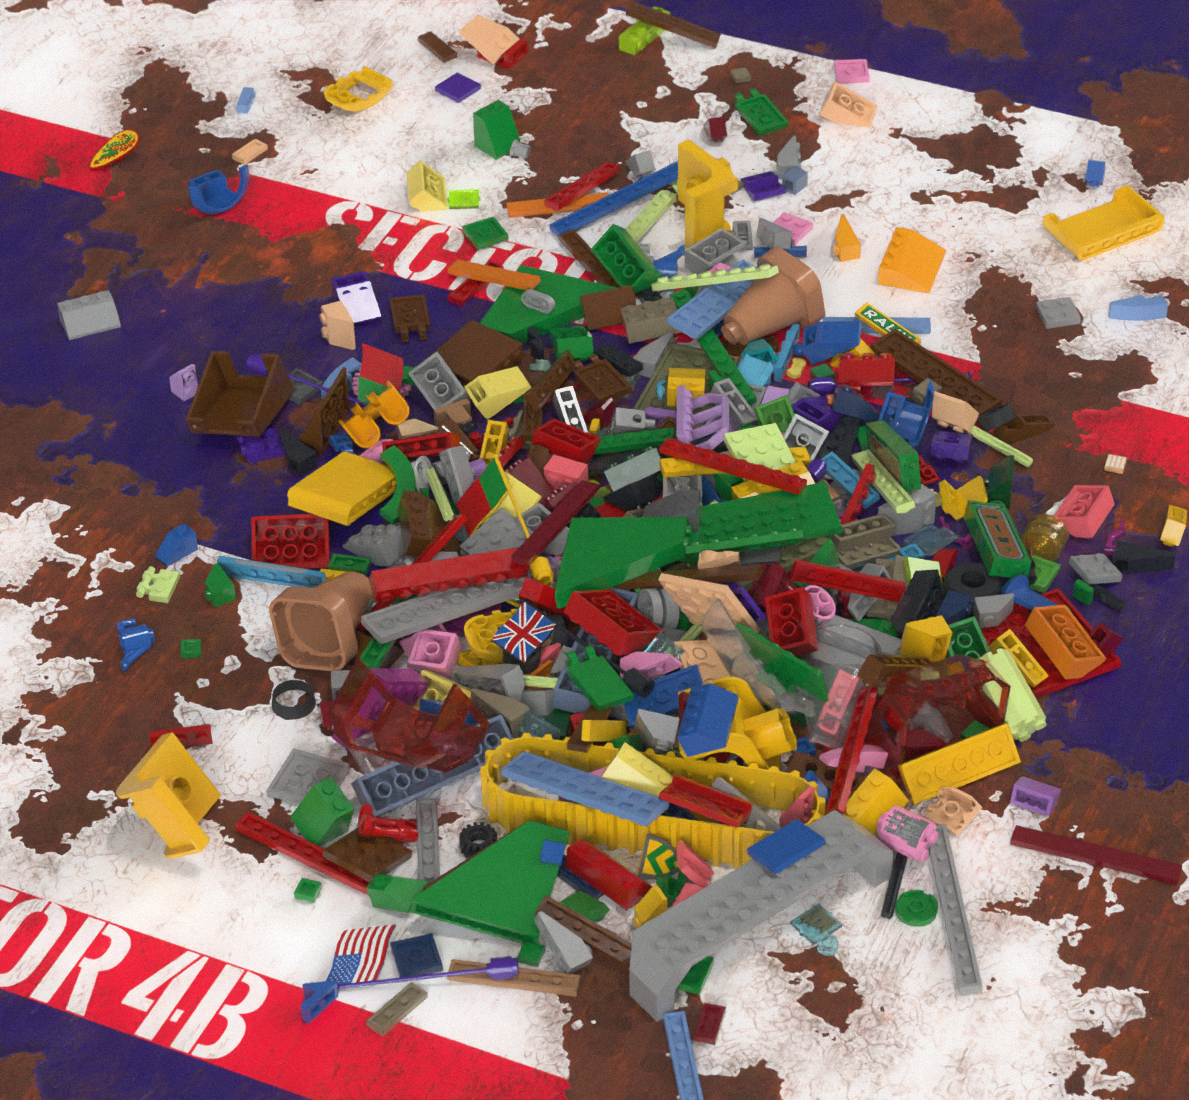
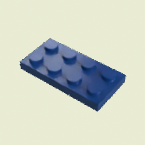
(665, 693)

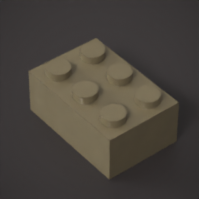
(648, 319)

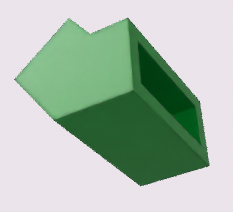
(669, 888)

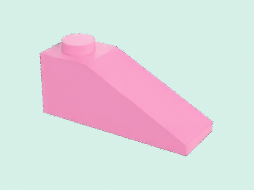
(650, 663)

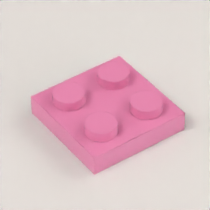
(798, 226)

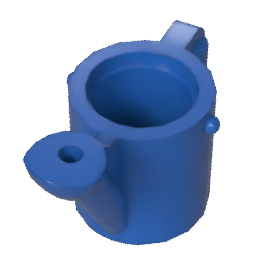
(668, 264)
(133, 640)

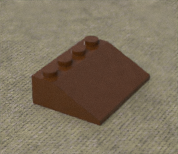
(325, 419)
(421, 524)

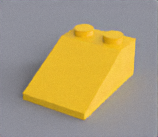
(692, 380)

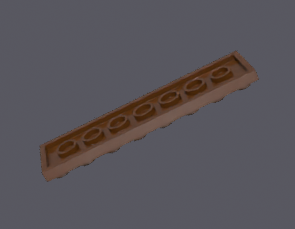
(923, 364)

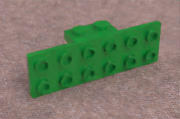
(784, 665)

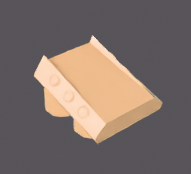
(714, 559)
(953, 809)

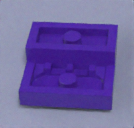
(763, 185)

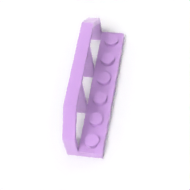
(686, 419)

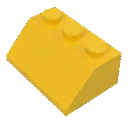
(874, 798)

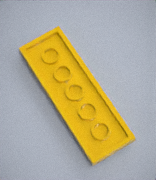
(959, 763)

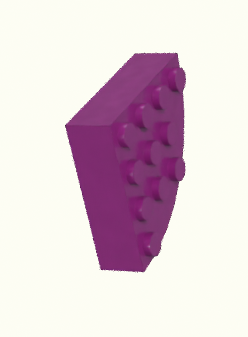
(401, 682)

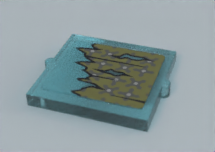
(815, 923)

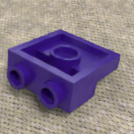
(951, 445)
(262, 447)

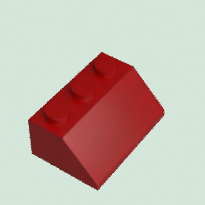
(868, 369)
(566, 441)
(792, 621)

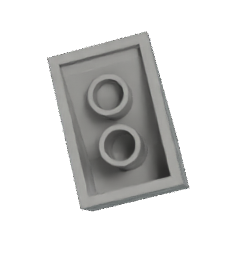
(917, 517)

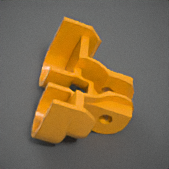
(362, 425)

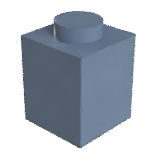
(795, 180)

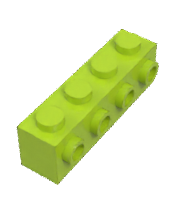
(639, 35)

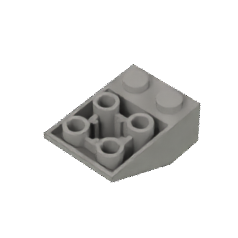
(379, 543)

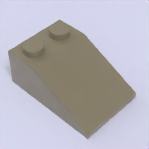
(494, 704)

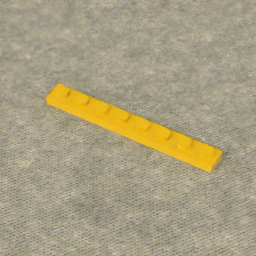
(677, 467)

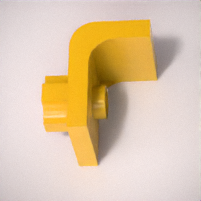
(702, 190)
(754, 733)
(171, 795)

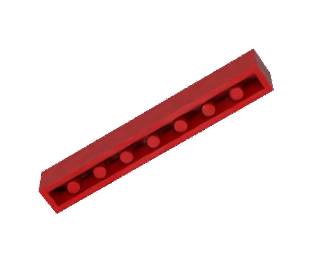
(445, 574)

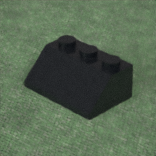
(636, 494)

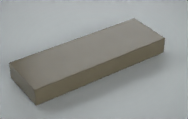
(396, 1009)

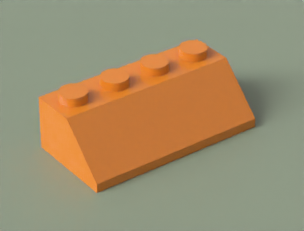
(1064, 641)

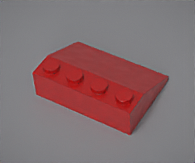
(291, 540)
(611, 620)

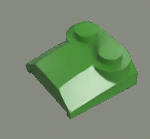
(775, 411)

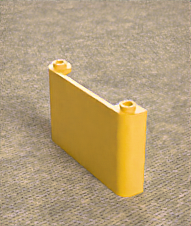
(1106, 226)
(343, 488)

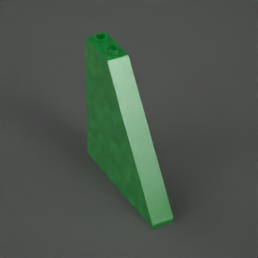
(513, 318)
(615, 550)
(498, 886)

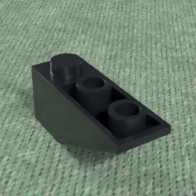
(298, 456)
(1139, 559)

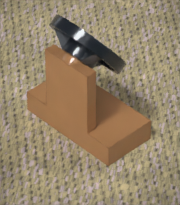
(458, 412)

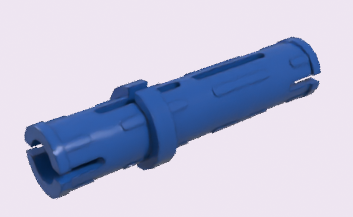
(795, 251)

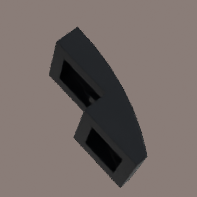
(536, 343)

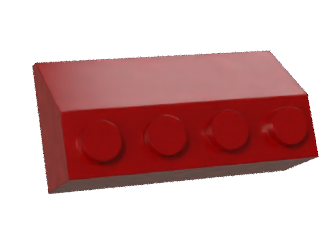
(606, 874)

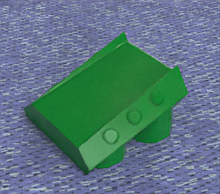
(586, 905)

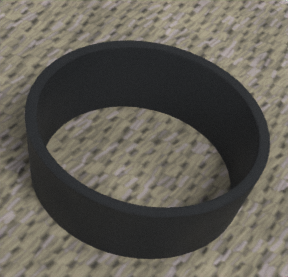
(297, 711)

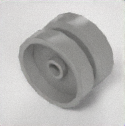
(658, 607)

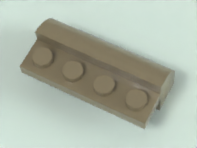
(865, 541)
(885, 608)

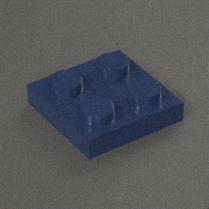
(416, 956)

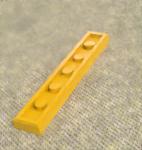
(603, 730)

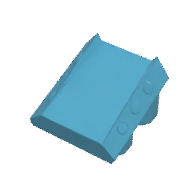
(755, 370)

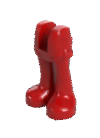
(399, 829)

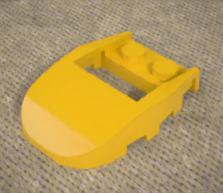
(340, 97)
(481, 630)

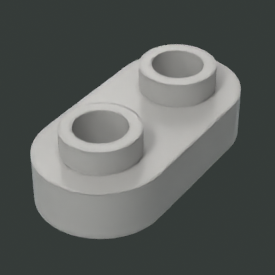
(538, 301)

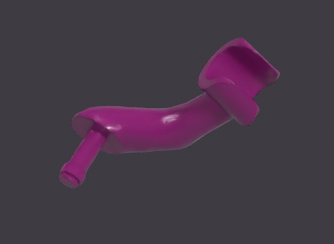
(1117, 533)
(964, 541)

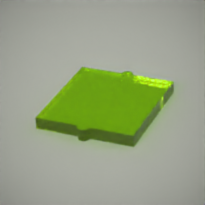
(464, 199)

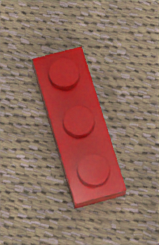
(187, 736)

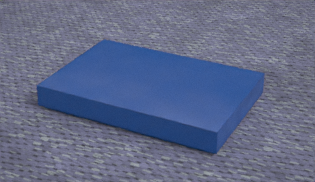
(786, 846)

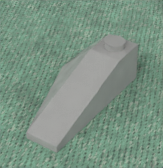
(497, 679)

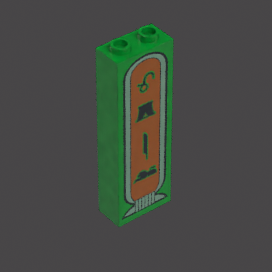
(894, 454)
(997, 539)

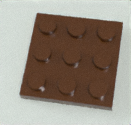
(367, 855)

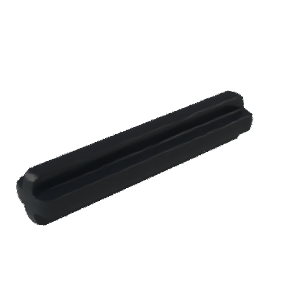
(1107, 597)

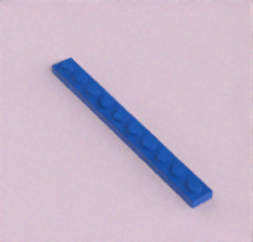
(616, 200)

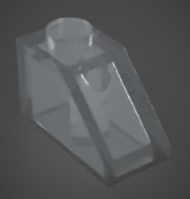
(932, 721)

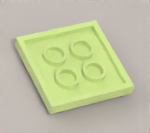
(760, 446)

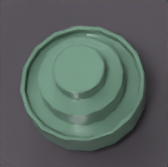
(540, 365)

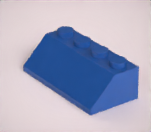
(707, 719)

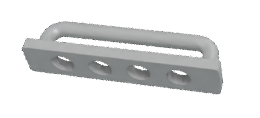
(756, 814)

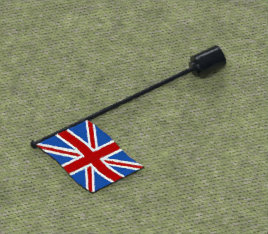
(532, 627)

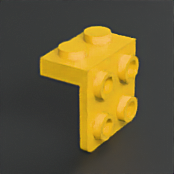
(956, 500)

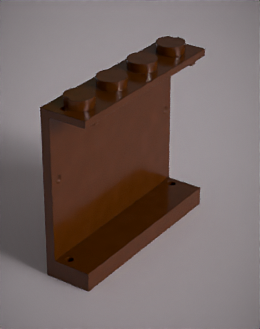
(479, 351)

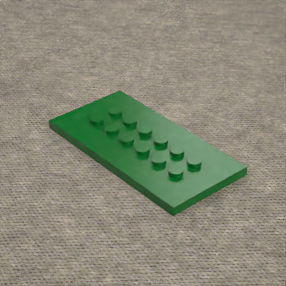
(769, 512)

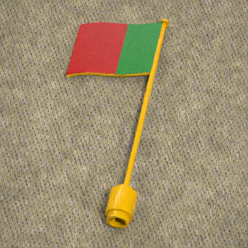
(484, 498)

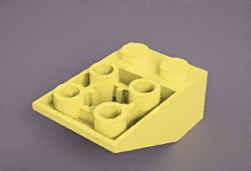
(497, 390)

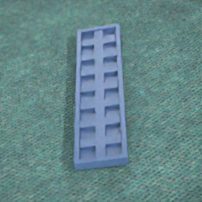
(709, 306)
(585, 788)

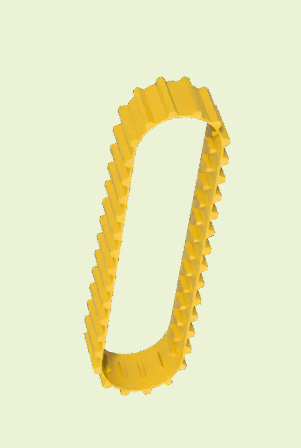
(709, 840)

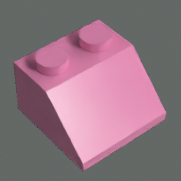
(435, 652)

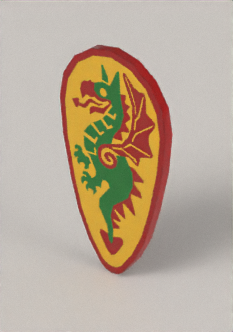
(115, 149)

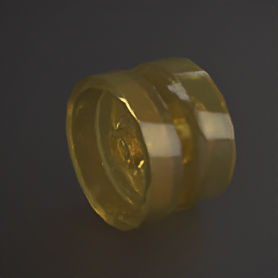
(1045, 536)

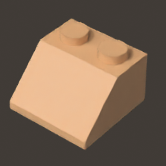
(337, 325)
(953, 413)

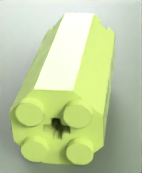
(1023, 710)

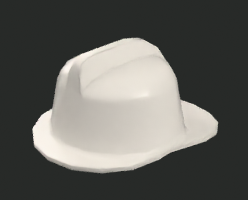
(420, 472)

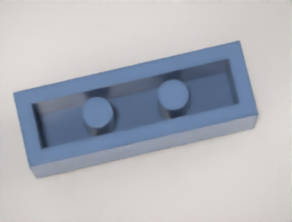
(245, 100)

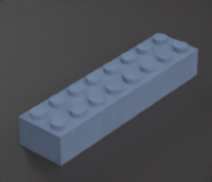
(566, 693)
(401, 784)

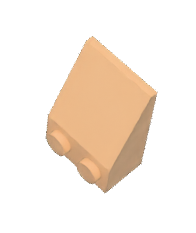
(489, 38)
(847, 107)

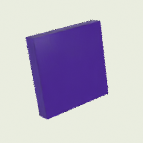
(458, 87)

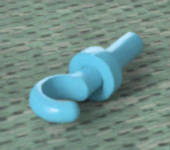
(660, 389)

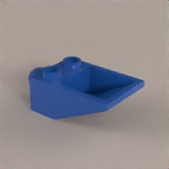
(828, 339)

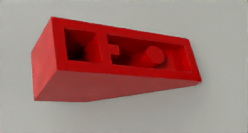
(541, 597)

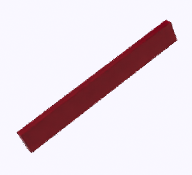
(555, 523)
(1096, 854)

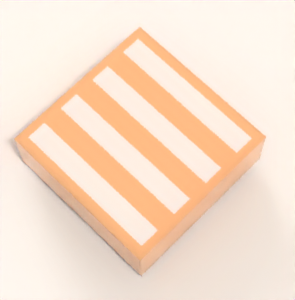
(1115, 464)

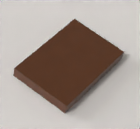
(604, 307)

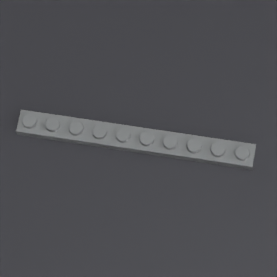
(954, 913)

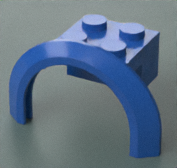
(211, 194)
(906, 417)

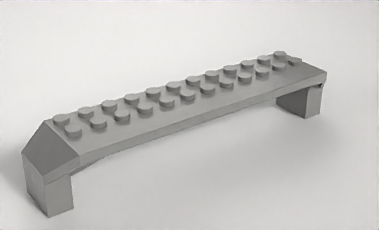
(741, 901)

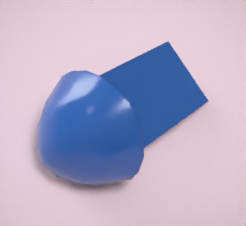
(1023, 595)

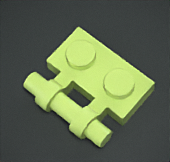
(163, 584)

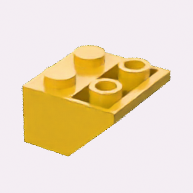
(926, 639)

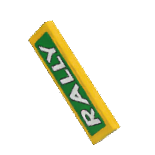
(881, 322)

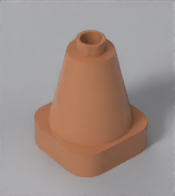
(775, 301)
(319, 623)

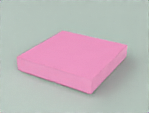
(851, 71)

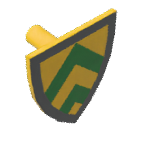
(657, 858)

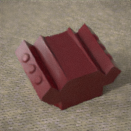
(771, 582)

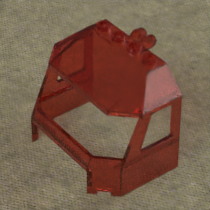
(951, 679)
(406, 733)

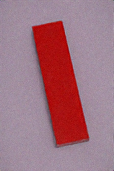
(469, 288)

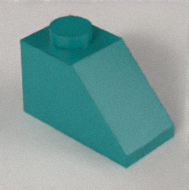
(761, 350)

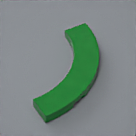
(404, 481)

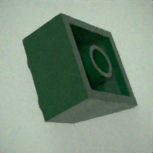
(1000, 481)

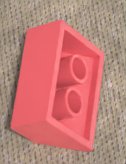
(1085, 509)

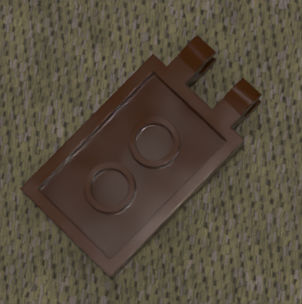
(410, 314)
(601, 379)

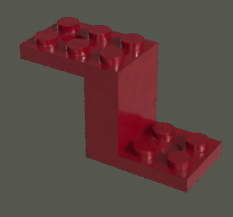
(530, 476)

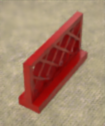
(707, 801)

